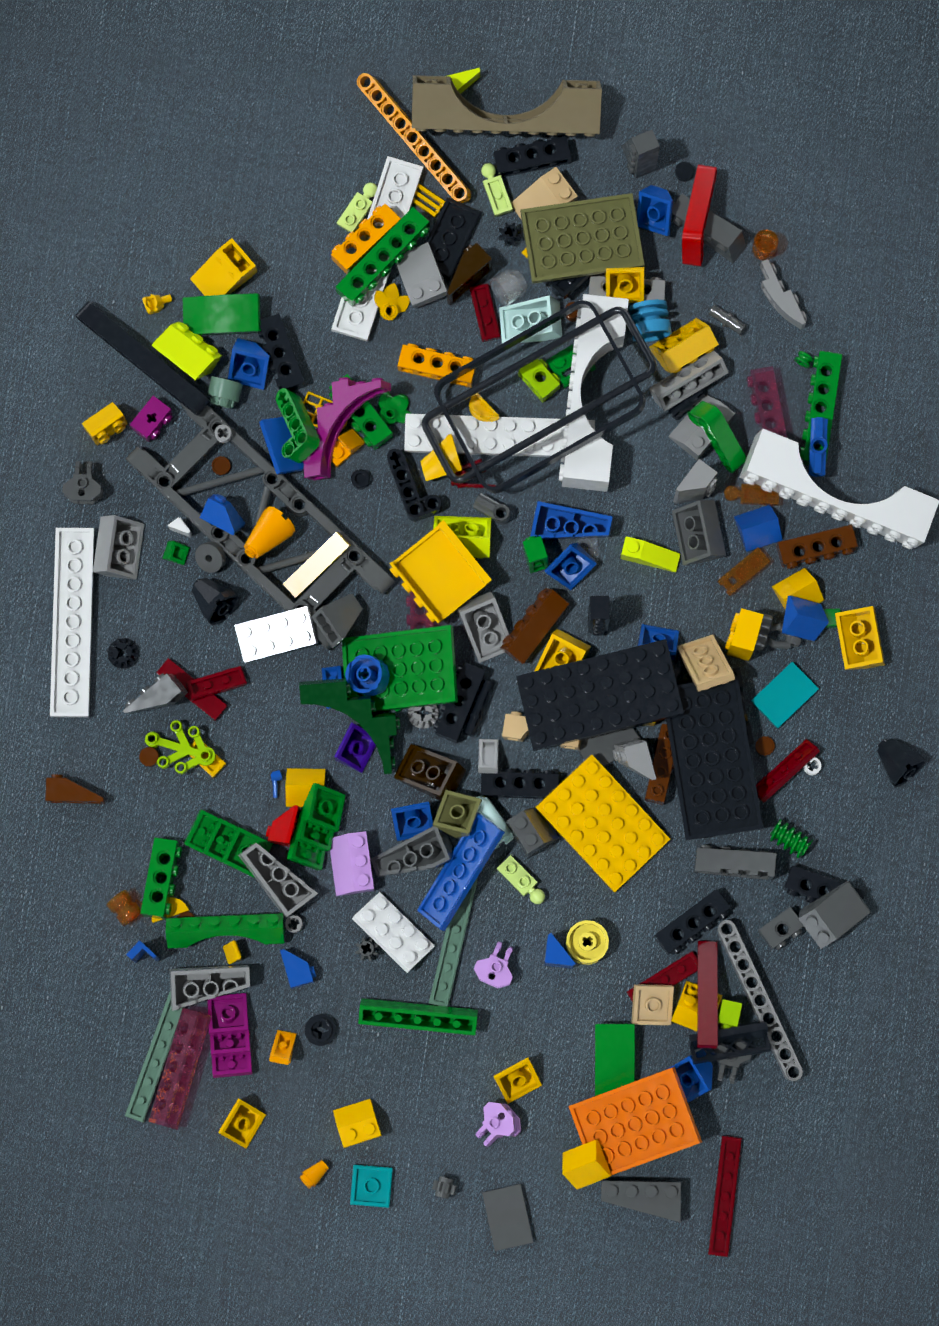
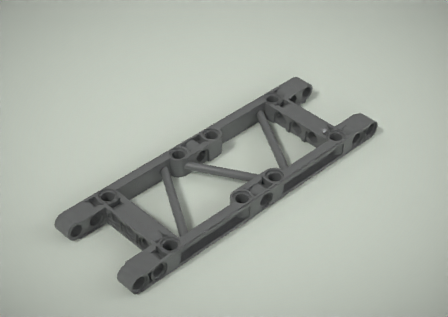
(233, 547)

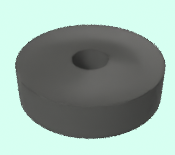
(203, 559)

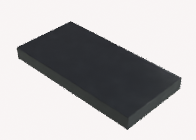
(452, 234)

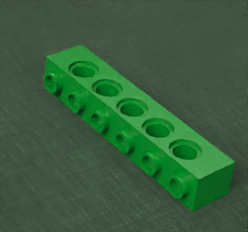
(411, 219)
(832, 363)

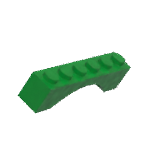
(259, 927)

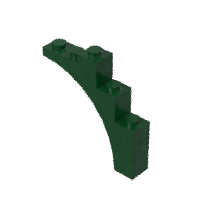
(334, 694)

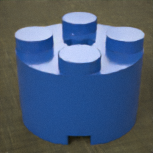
(367, 665)

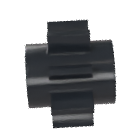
(512, 229)

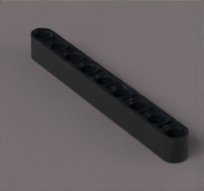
(142, 358)

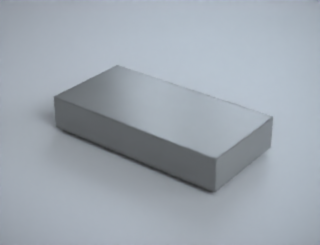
(488, 756)

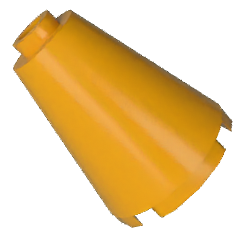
(268, 533)

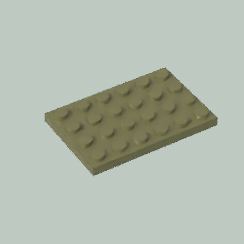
(581, 238)

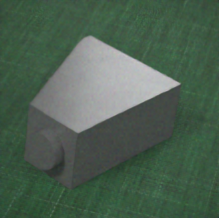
(337, 618)

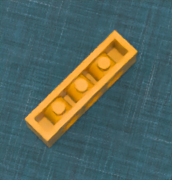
(366, 227)
(426, 369)

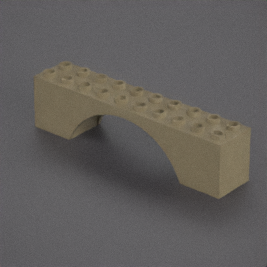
(570, 110)

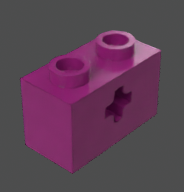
(153, 409)

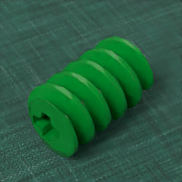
(790, 839)

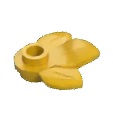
(391, 299)

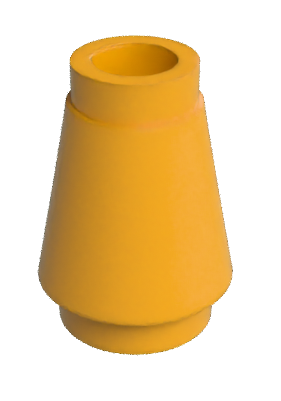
(313, 1174)

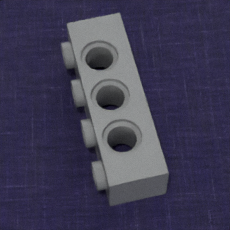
(654, 284)
(688, 380)

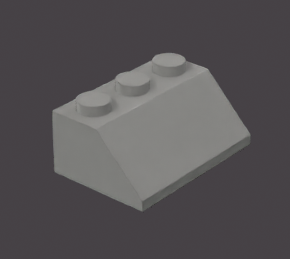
(693, 438)
(696, 484)
(118, 547)
(635, 756)

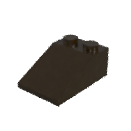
(471, 268)
(429, 772)

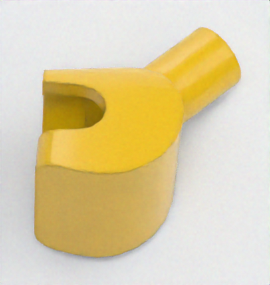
(155, 303)

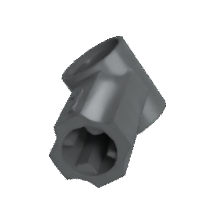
(491, 508)

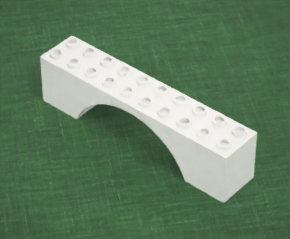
(590, 464)
(777, 467)

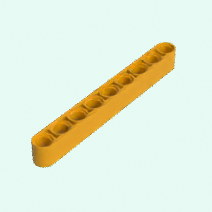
(406, 133)

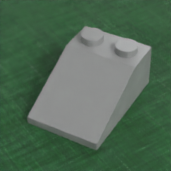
(421, 276)
(483, 626)

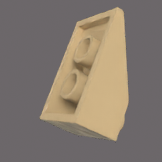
(547, 190)

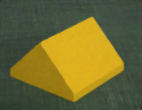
(625, 283)
(798, 585)
(299, 784)
(517, 1080)
(242, 1123)
(585, 1165)

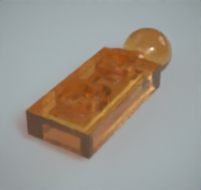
(752, 495)

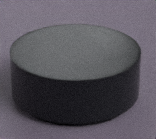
(684, 171)
(360, 479)

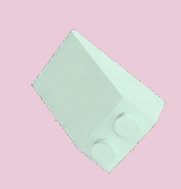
(523, 315)

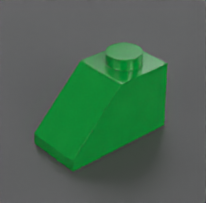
(535, 554)

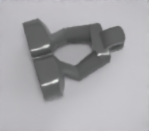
(763, 639)

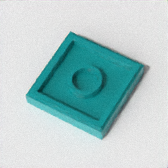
(371, 1186)

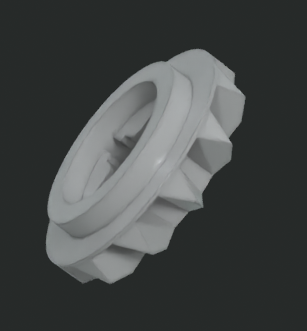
(429, 719)

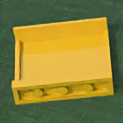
(440, 573)

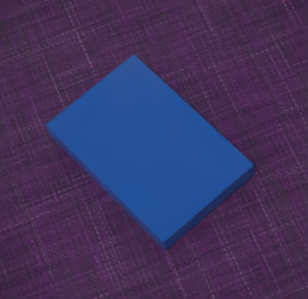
(276, 435)

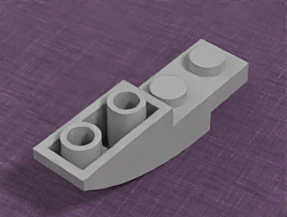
(784, 302)

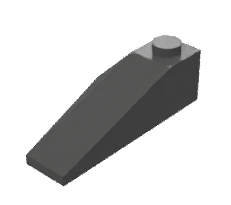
(418, 853)

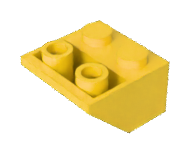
(105, 424)
(686, 1009)

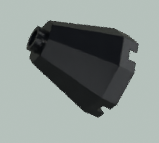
(214, 600)
(899, 761)

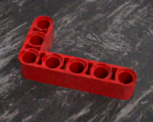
(697, 215)

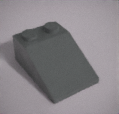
(833, 914)

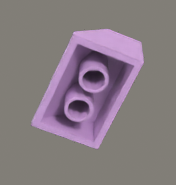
(351, 864)

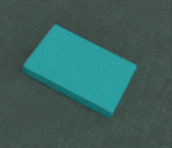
(784, 695)

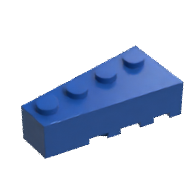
(568, 523)

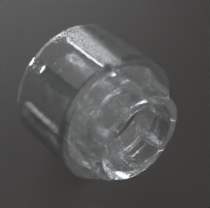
(508, 286)

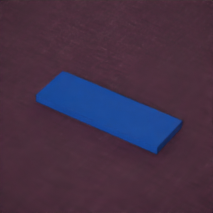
(460, 872)

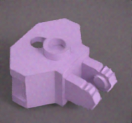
(495, 966)
(499, 1121)

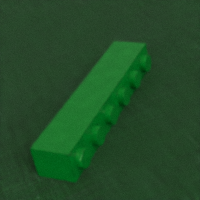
(418, 1016)

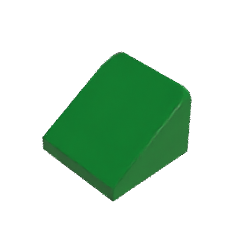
(176, 552)
(830, 614)

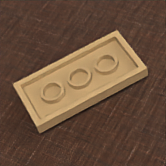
(705, 663)

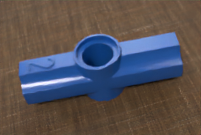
(818, 435)

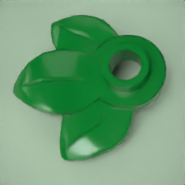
(394, 405)

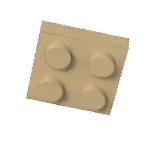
(652, 1004)

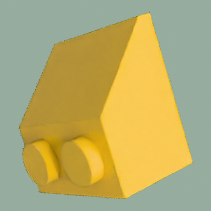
(357, 1123)

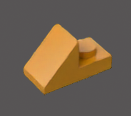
(345, 446)
(282, 1047)

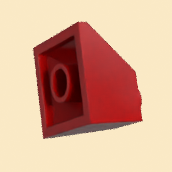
(283, 827)

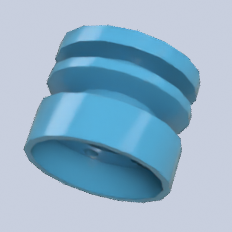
(650, 319)

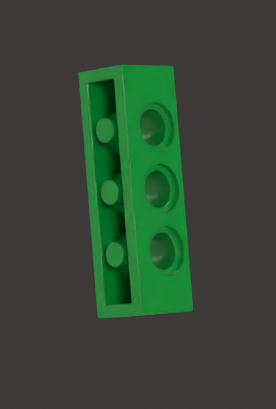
(379, 435)
(161, 848)

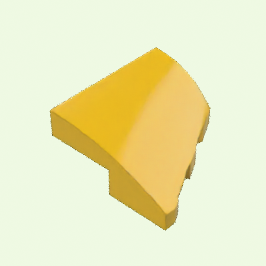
(431, 465)

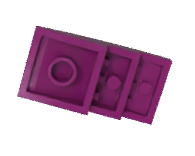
(229, 1035)

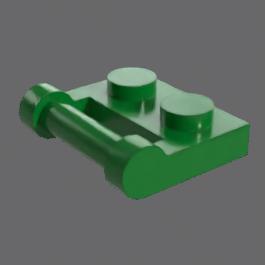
(561, 363)

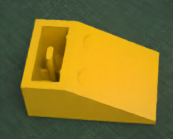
(224, 270)

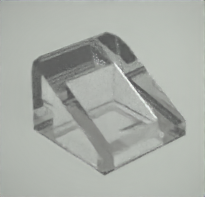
(590, 545)

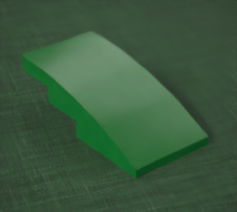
(222, 314)
(316, 826)
(222, 840)
(614, 1056)

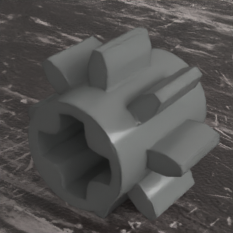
(368, 955)
(444, 1187)

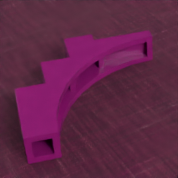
(331, 418)

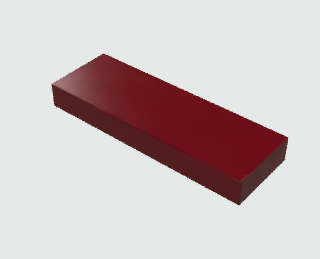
(485, 312)
(216, 683)

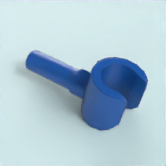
(275, 776)

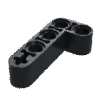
(408, 484)

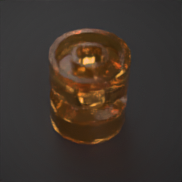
(765, 244)
(124, 907)

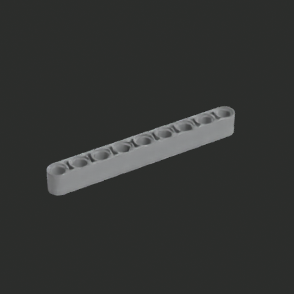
(759, 990)

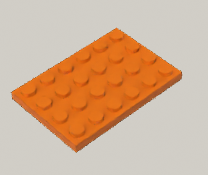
(638, 1121)

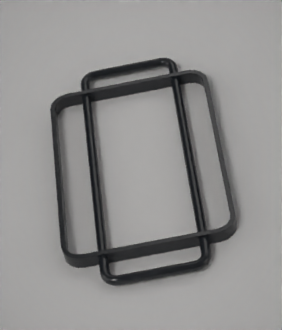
(477, 470)

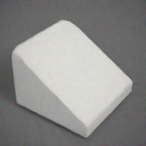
(180, 527)

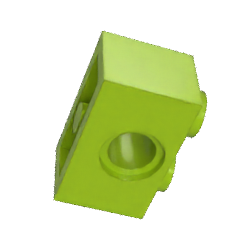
(544, 389)
(728, 1014)

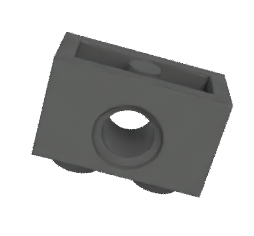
(789, 920)

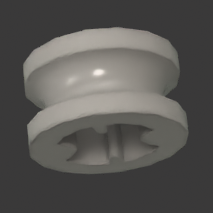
(223, 427)
(299, 926)

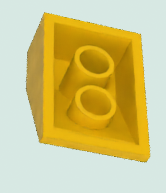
(562, 650)

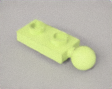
(495, 191)
(357, 208)
(521, 879)

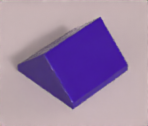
(355, 748)

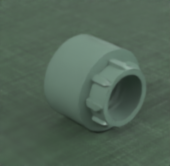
(224, 392)

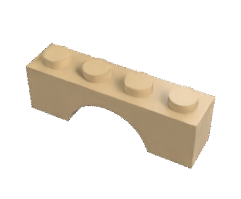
(516, 729)

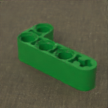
(719, 434)
(304, 436)

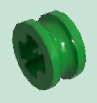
(803, 359)

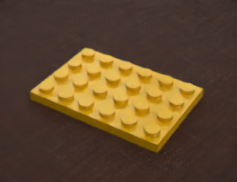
(602, 823)

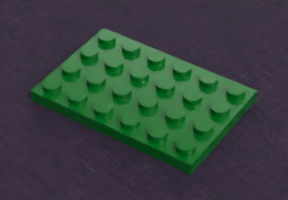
(418, 666)

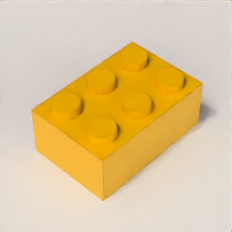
(743, 634)

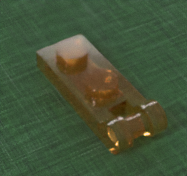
(744, 571)

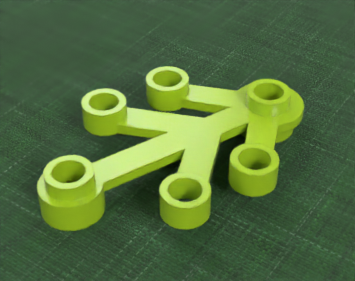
(183, 749)

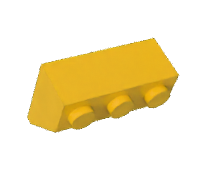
(684, 345)
(860, 638)

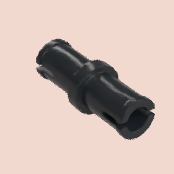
(686, 404)

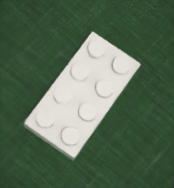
(276, 634)
(393, 932)

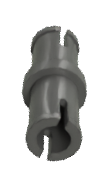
(727, 319)

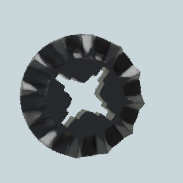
(122, 662)
(314, 1022)

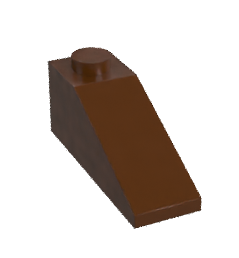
(65, 791)

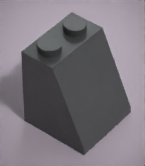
(532, 831)

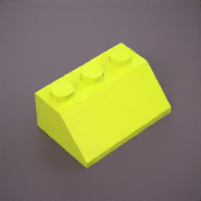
(187, 350)
(471, 531)

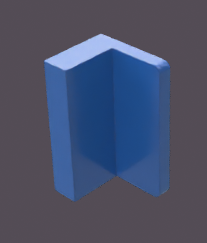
(139, 950)

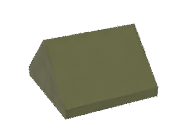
(457, 814)

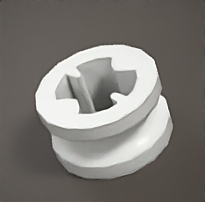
(815, 771)

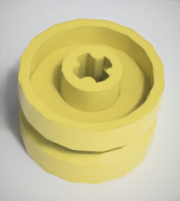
(587, 931)

